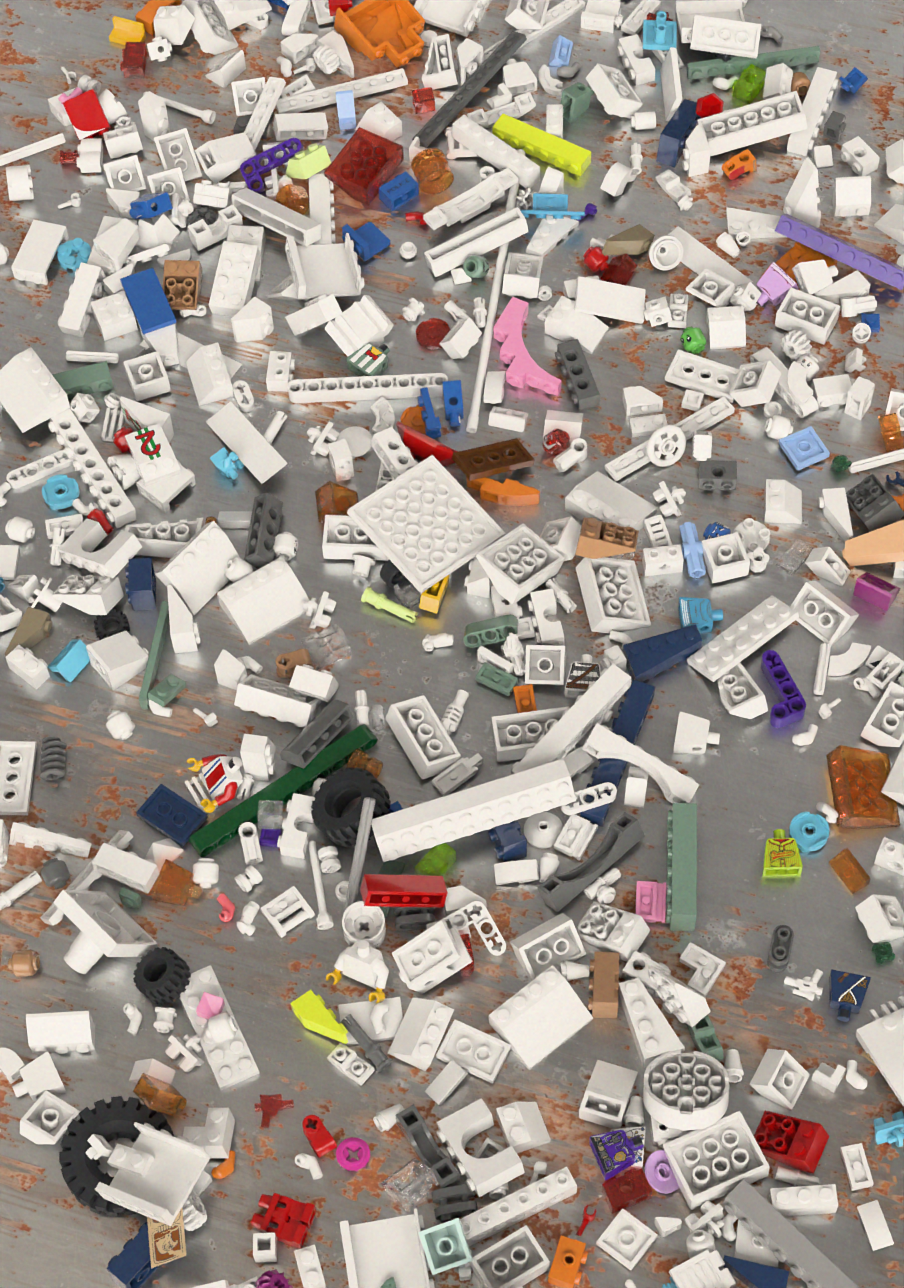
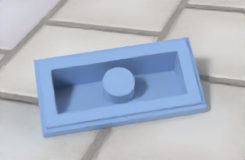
(560, 52)

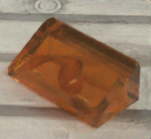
(850, 871)

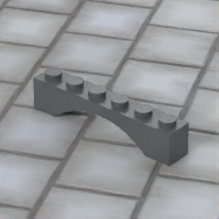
(621, 837)

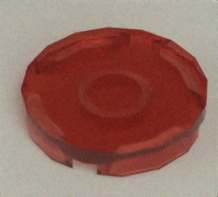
(431, 333)

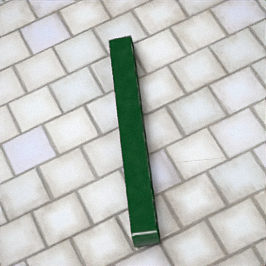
(295, 781)

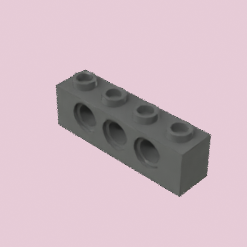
(578, 374)
(263, 530)

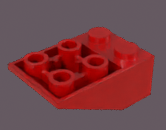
(791, 1140)

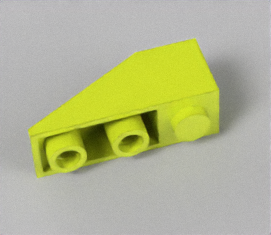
(314, 1016)

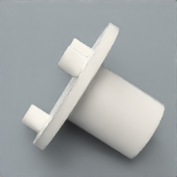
(45, 596)

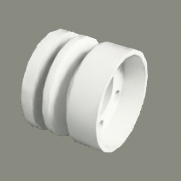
(360, 916)

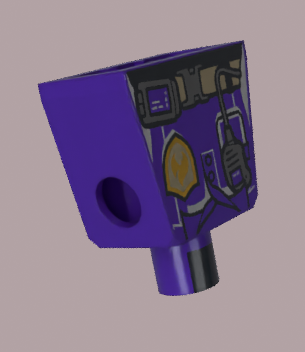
(614, 1151)

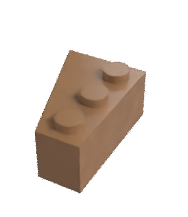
(604, 985)

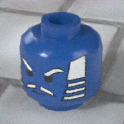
(716, 530)

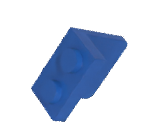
(367, 240)

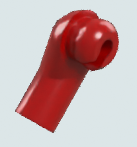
(412, 216)

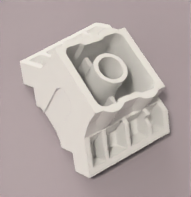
(359, 326)

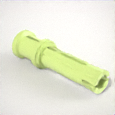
(381, 601)

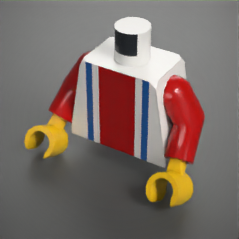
(221, 777)

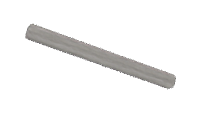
(360, 851)

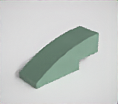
(705, 1038)

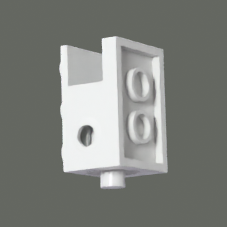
(431, 957)

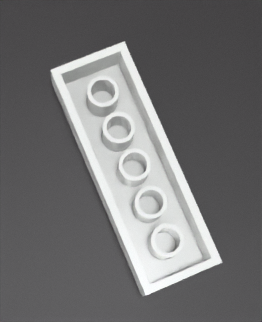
(754, 123)

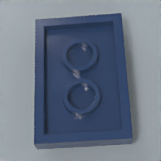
(172, 815)

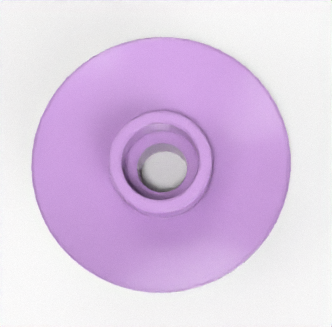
(659, 1162)

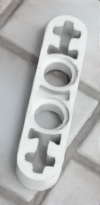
(39, 467)

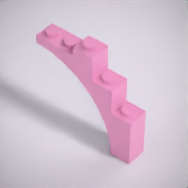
(513, 351)

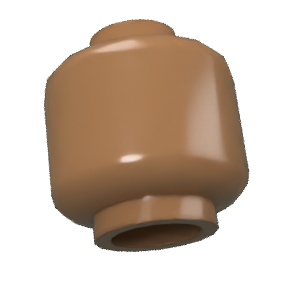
(800, 83)
(24, 963)

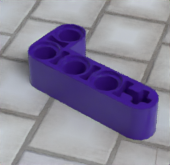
(273, 162)
(787, 702)

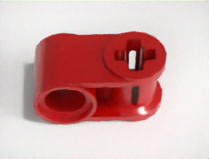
(319, 1138)

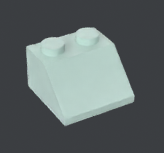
(445, 1246)

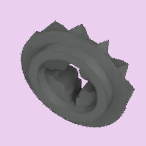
(209, 214)

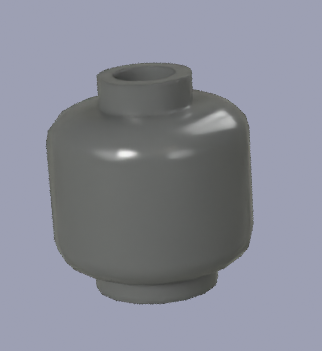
(55, 873)

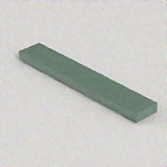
(154, 655)

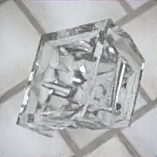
(410, 1184)

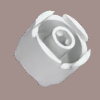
(19, 183)

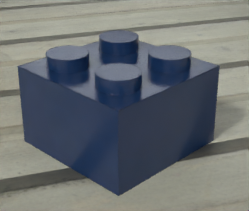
(141, 584)

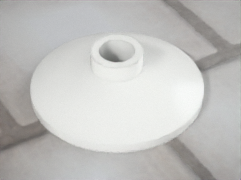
(540, 837)

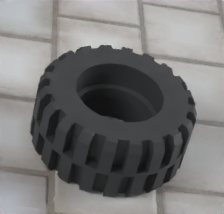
(337, 794)

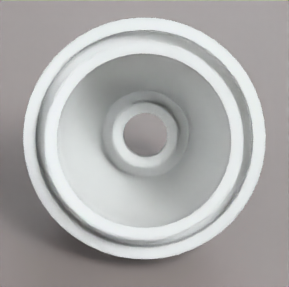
(670, 256)

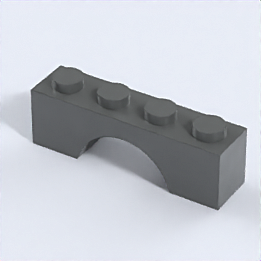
(425, 1147)

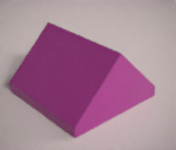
(875, 591)

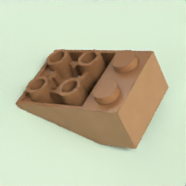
(182, 283)
(605, 539)

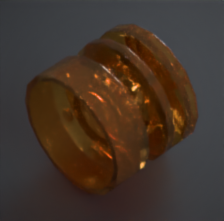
(432, 171)

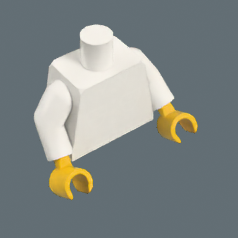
(363, 965)

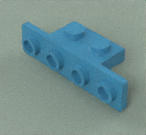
(553, 205)

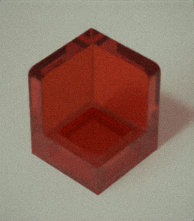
(423, 100)

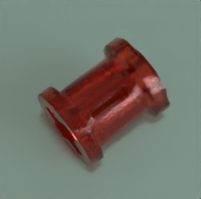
(63, 160)

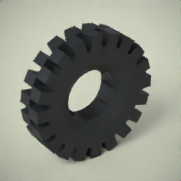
(112, 1122)

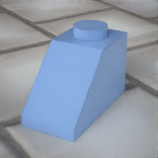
(346, 110)

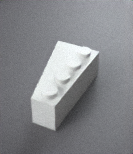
(77, 308)
(314, 314)
(647, 1023)

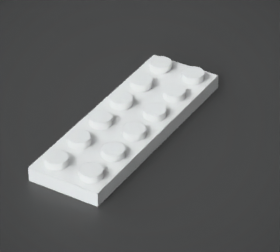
(742, 638)
(230, 1059)

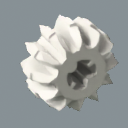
(326, 59)
(795, 345)

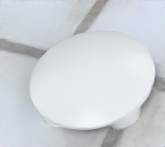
(357, 440)
(753, 534)

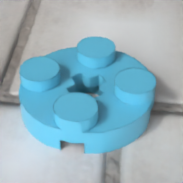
(71, 247)
(64, 500)
(809, 842)

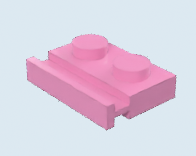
(651, 901)

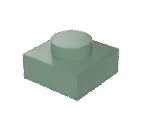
(130, 898)

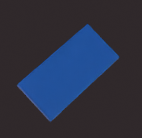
(148, 301)

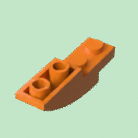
(508, 493)

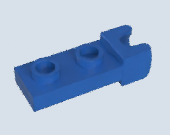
(432, 423)

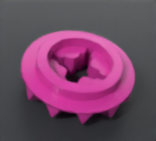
(353, 1144)

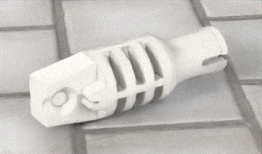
(454, 712)

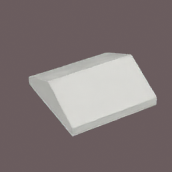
(566, 421)

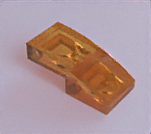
(891, 432)

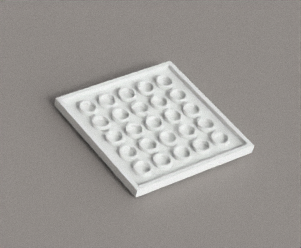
(426, 523)

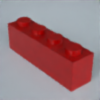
(403, 890)

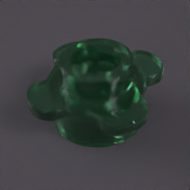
(840, 463)
(886, 947)

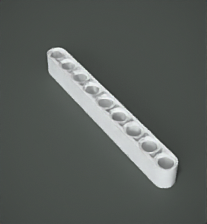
(365, 387)

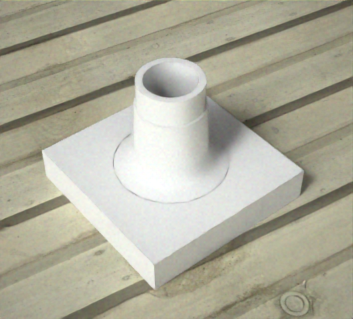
(103, 929)

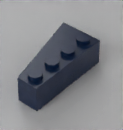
(676, 133)
(660, 652)
(509, 841)

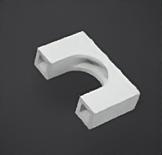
(107, 561)
(484, 1173)

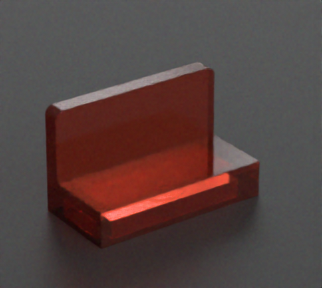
(619, 270)

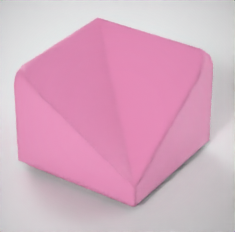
(210, 1006)

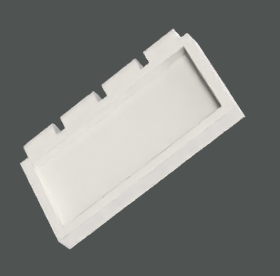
(702, 1272)

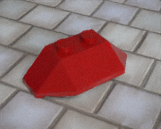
(423, 446)

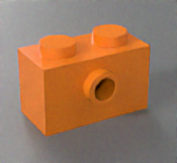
(567, 1263)

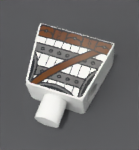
(581, 676)

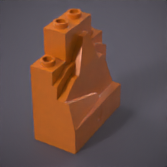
(382, 29)

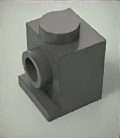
(834, 126)

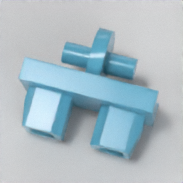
(890, 1131)

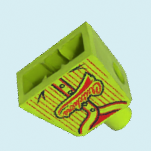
(781, 856)

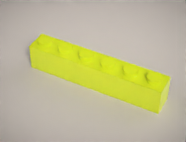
(542, 145)

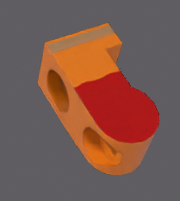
(739, 164)

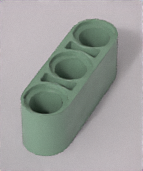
(484, 636)

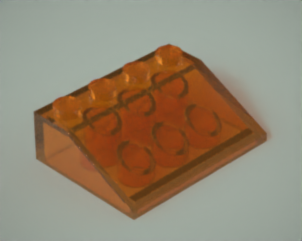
(857, 786)

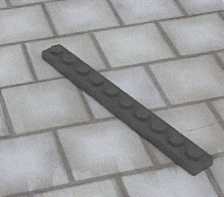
(470, 88)

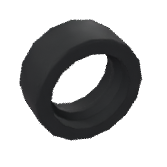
(392, 575)

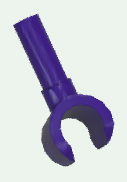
(591, 209)

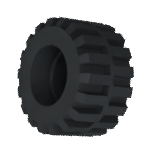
(153, 966)

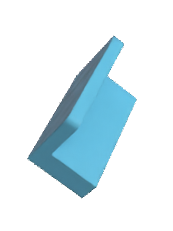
(70, 660)

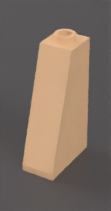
(876, 546)

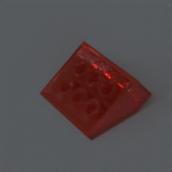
(365, 165)

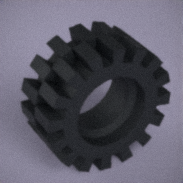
(114, 616)

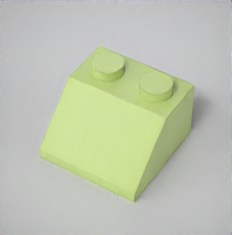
(308, 162)

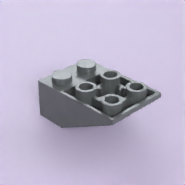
(873, 503)

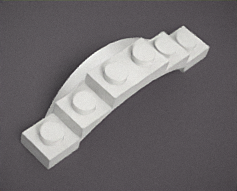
(472, 201)

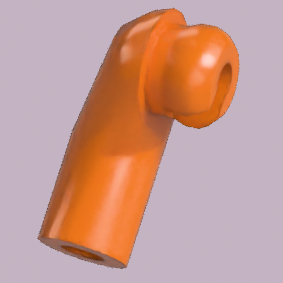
(224, 1168)

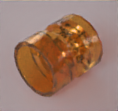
(361, 760)

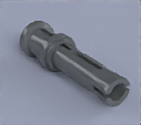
(372, 1050)

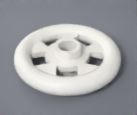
(655, 438)

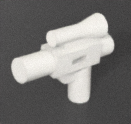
(807, 986)

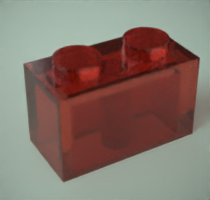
(134, 60)

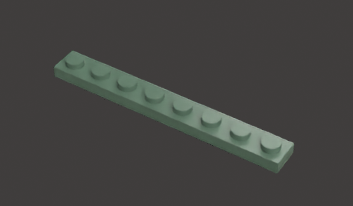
(764, 60)

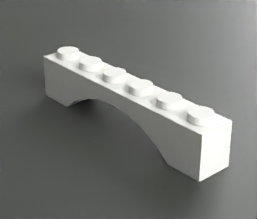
(606, 744)

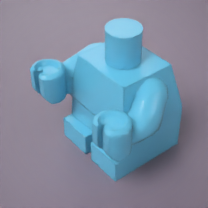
(224, 463)

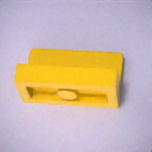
(127, 31)

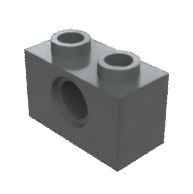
(711, 468)

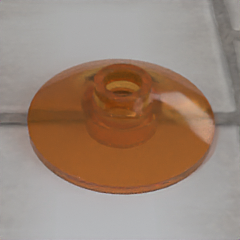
(295, 193)

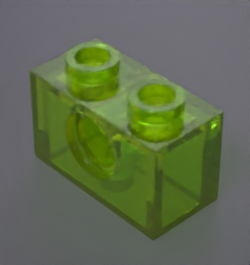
(749, 84)
(436, 861)

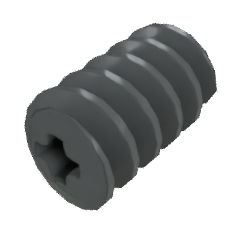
(52, 758)

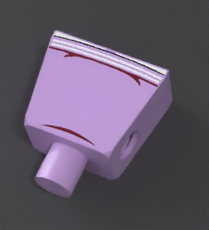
(774, 285)

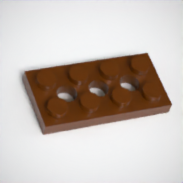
(493, 459)

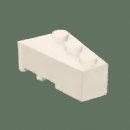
(440, 67)
(258, 756)

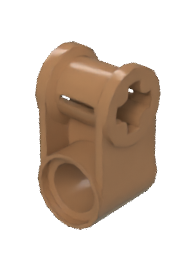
(292, 659)

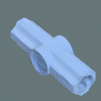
(692, 550)

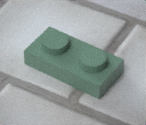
(496, 679)
(166, 690)

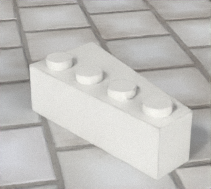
(164, 538)

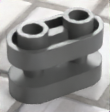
(413, 918)
(780, 948)
(447, 1212)

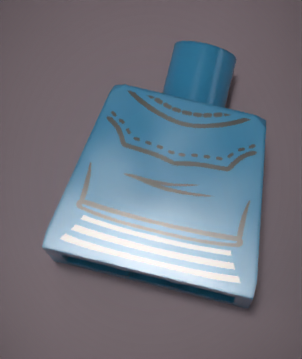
(698, 612)

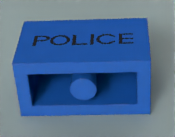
(398, 191)

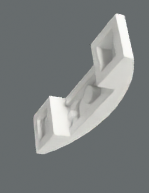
(522, 105)

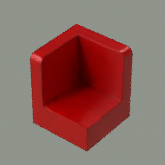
(709, 105)

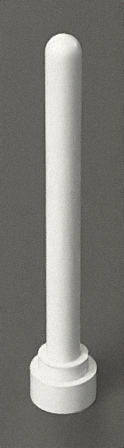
(207, 116)
(324, 918)

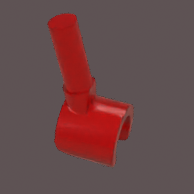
(586, 1219)

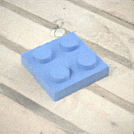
(804, 448)

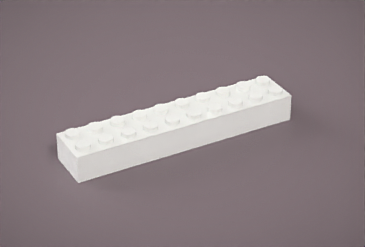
(473, 810)

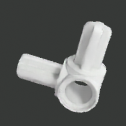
(514, 653)

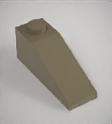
(630, 242)
(31, 629)

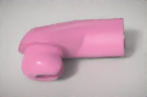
(77, 91)

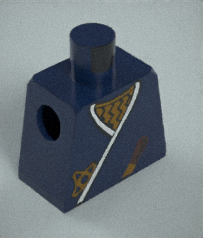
(847, 993)

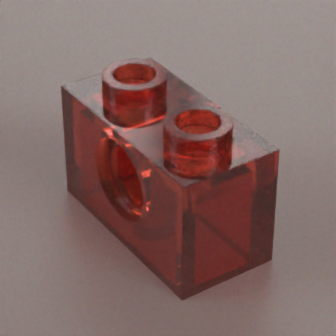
(617, 1199)

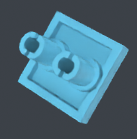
(659, 33)

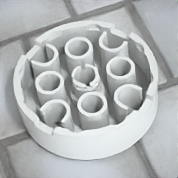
(686, 1090)

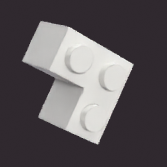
(216, 1134)

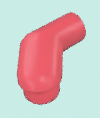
(228, 908)

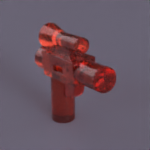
(270, 1106)

